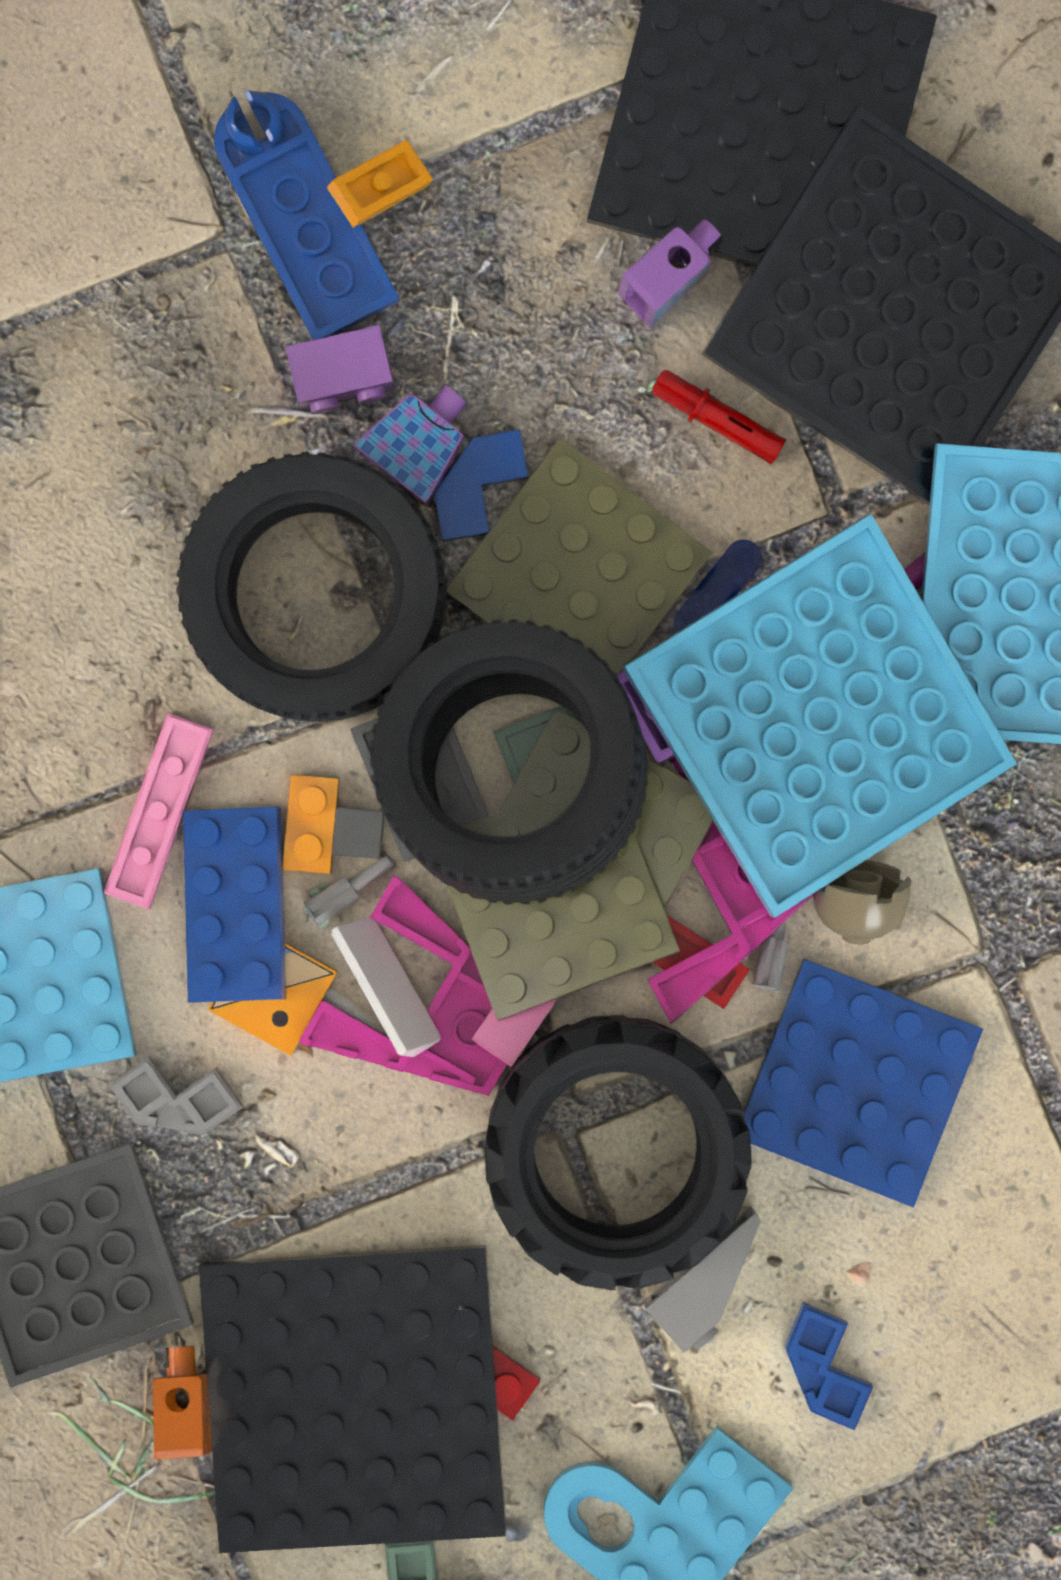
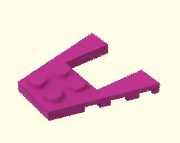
(744, 915)
(455, 1010)

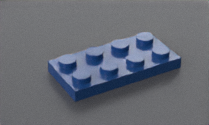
(234, 904)

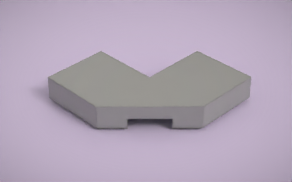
(156, 1104)

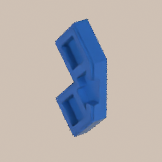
(483, 463)
(811, 1351)

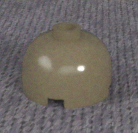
(864, 902)

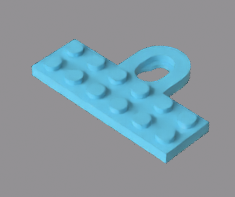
(685, 1535)

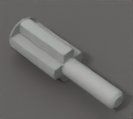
(345, 891)
(771, 961)

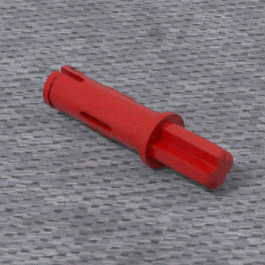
(718, 416)

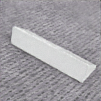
(386, 986)

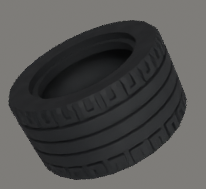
(241, 516)
(455, 678)

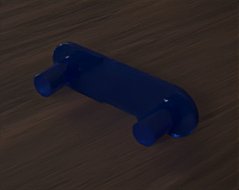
(721, 582)

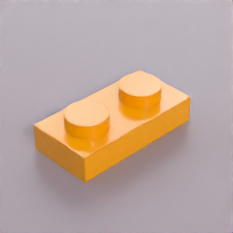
(379, 183)
(310, 824)

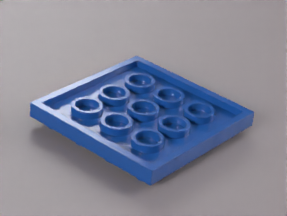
(859, 1082)

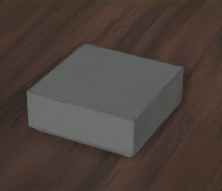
(358, 833)

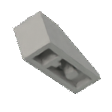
(698, 1296)

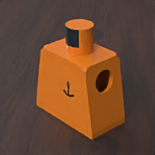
(181, 1430)

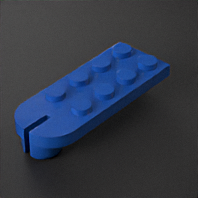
(310, 241)

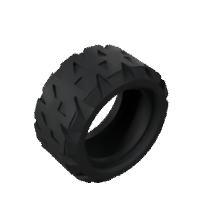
(628, 1253)

